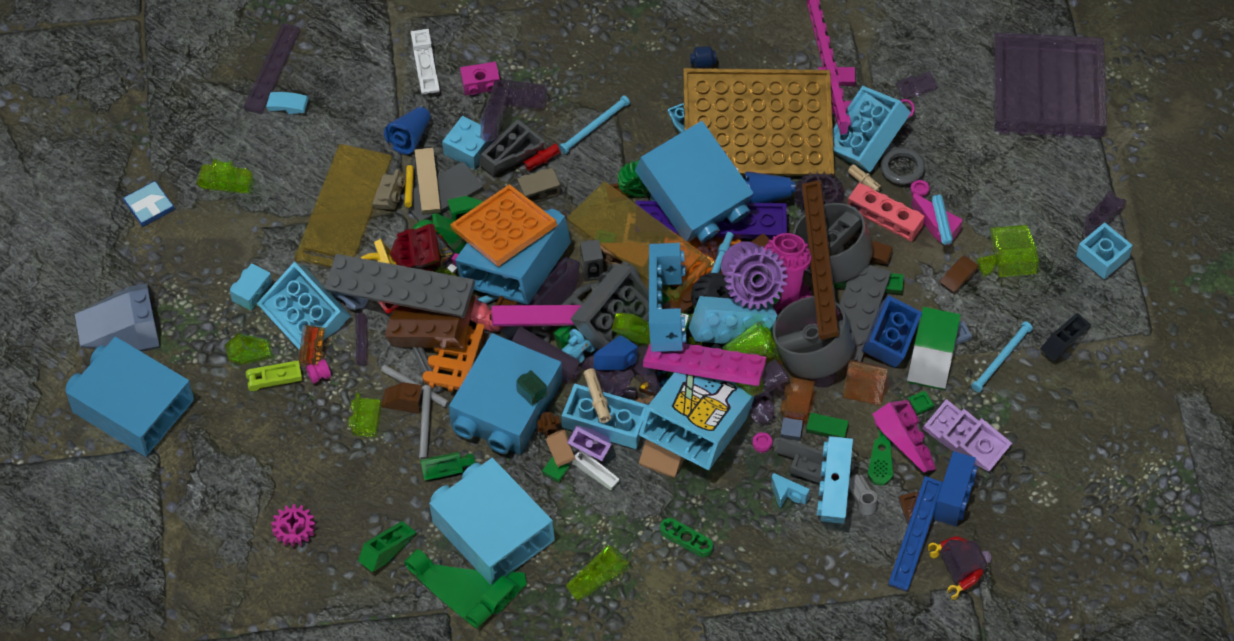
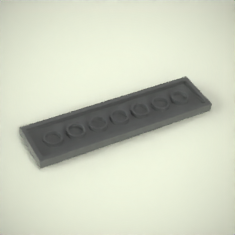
(400, 285)

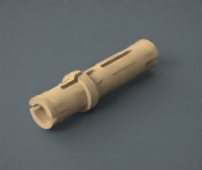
(599, 401)

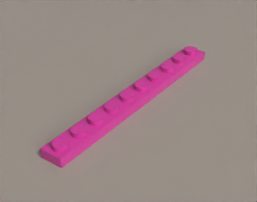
(826, 56)

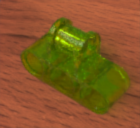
(224, 177)

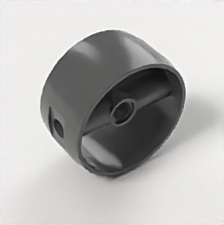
(842, 224)
(803, 350)

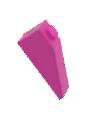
(926, 208)

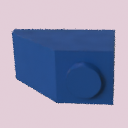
(616, 355)

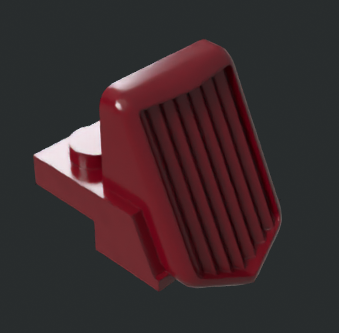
(417, 248)

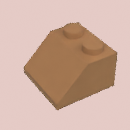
(660, 459)

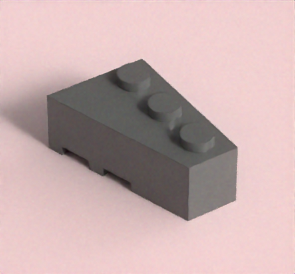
(511, 148)

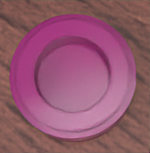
(920, 188)
(762, 442)

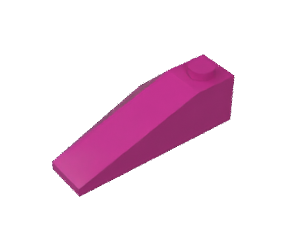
(899, 424)

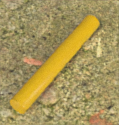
(409, 186)

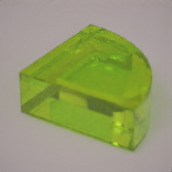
(986, 264)

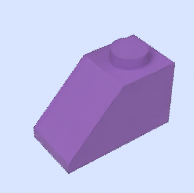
(590, 442)

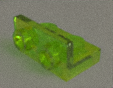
(365, 416)

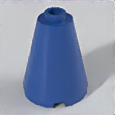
(407, 130)
(769, 187)

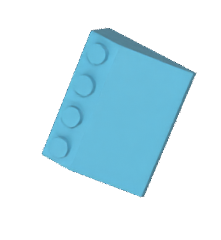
(873, 126)
(300, 301)

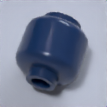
(703, 57)

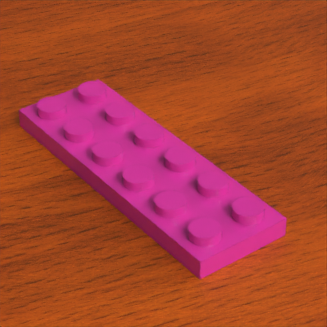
(709, 363)

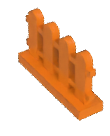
(457, 366)

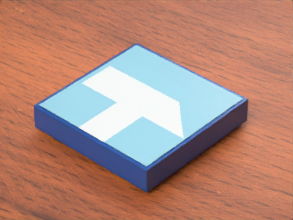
(148, 203)

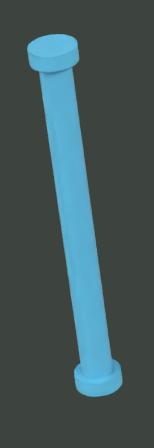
(564, 147)
(977, 385)

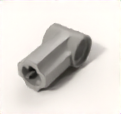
(863, 494)

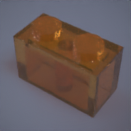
(798, 399)

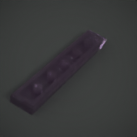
(272, 68)

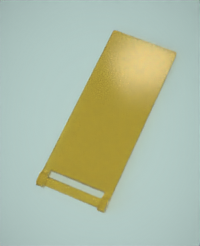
(343, 204)
(629, 230)

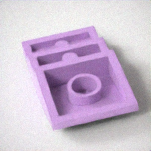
(967, 435)

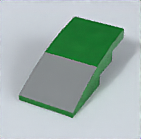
(933, 348)

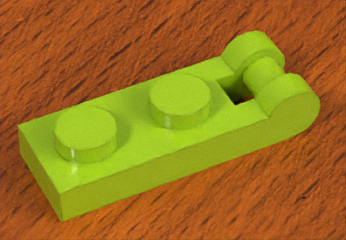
(273, 375)

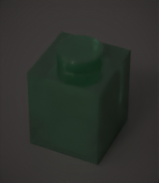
(531, 387)

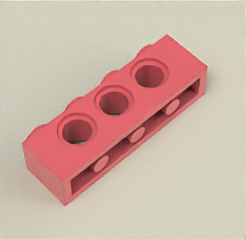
(887, 219)

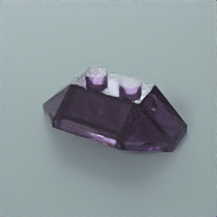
(558, 284)

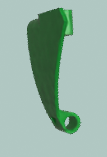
(465, 589)

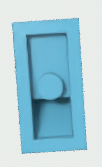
(785, 488)

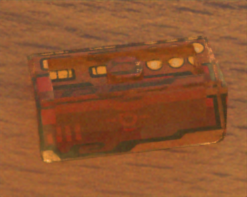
(311, 344)

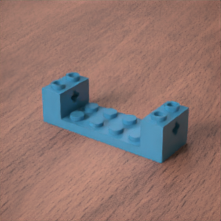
(665, 324)

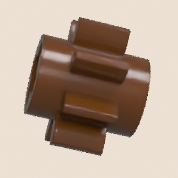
(548, 423)

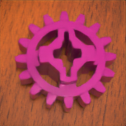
(285, 521)

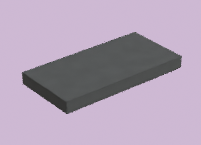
(451, 184)

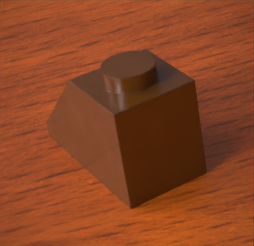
(403, 397)

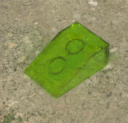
(1014, 250)

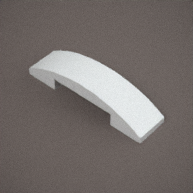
(424, 61)

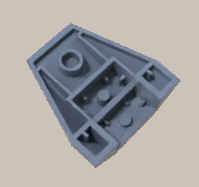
(121, 315)

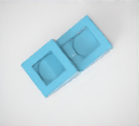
(291, 102)

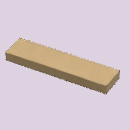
(427, 181)

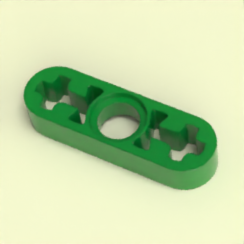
(683, 529)

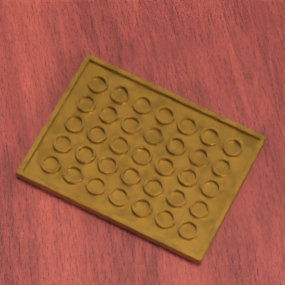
(765, 117)

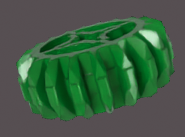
(630, 182)

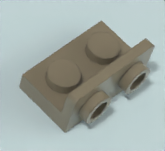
(389, 191)

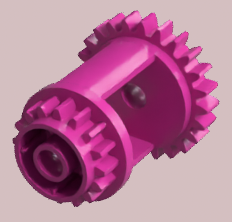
(796, 260)

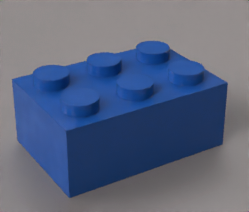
(892, 331)
(956, 489)

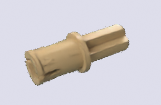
(864, 178)

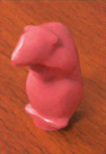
(480, 315)

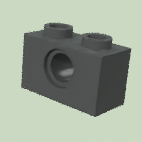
(591, 260)

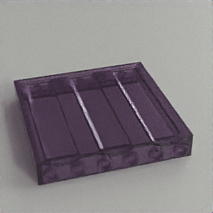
(1049, 84)

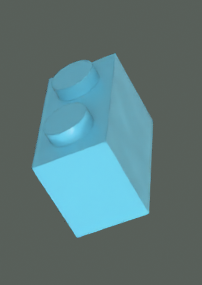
(250, 286)

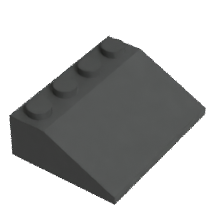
(617, 293)

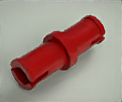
(542, 157)

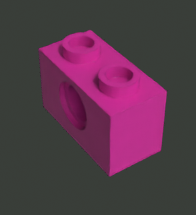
(479, 78)

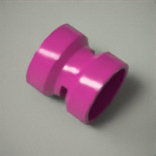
(317, 371)

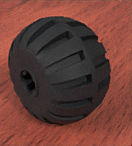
(710, 286)

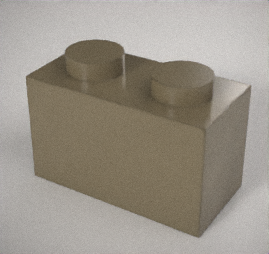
(539, 185)

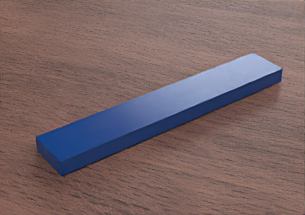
(915, 534)

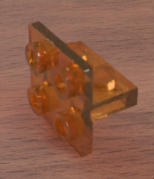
(865, 382)

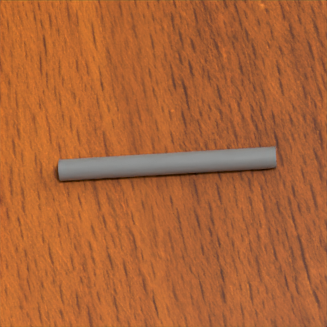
(401, 378)
(425, 422)

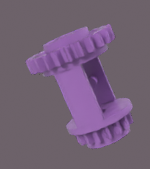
(742, 263)

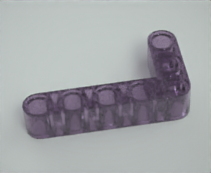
(509, 93)

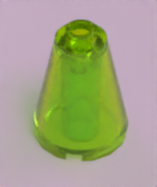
(753, 341)

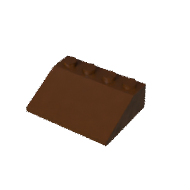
(427, 329)

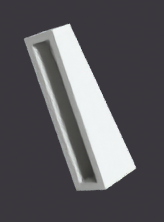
(595, 470)

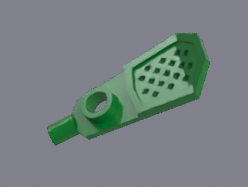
(884, 457)

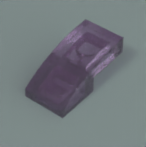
(917, 86)

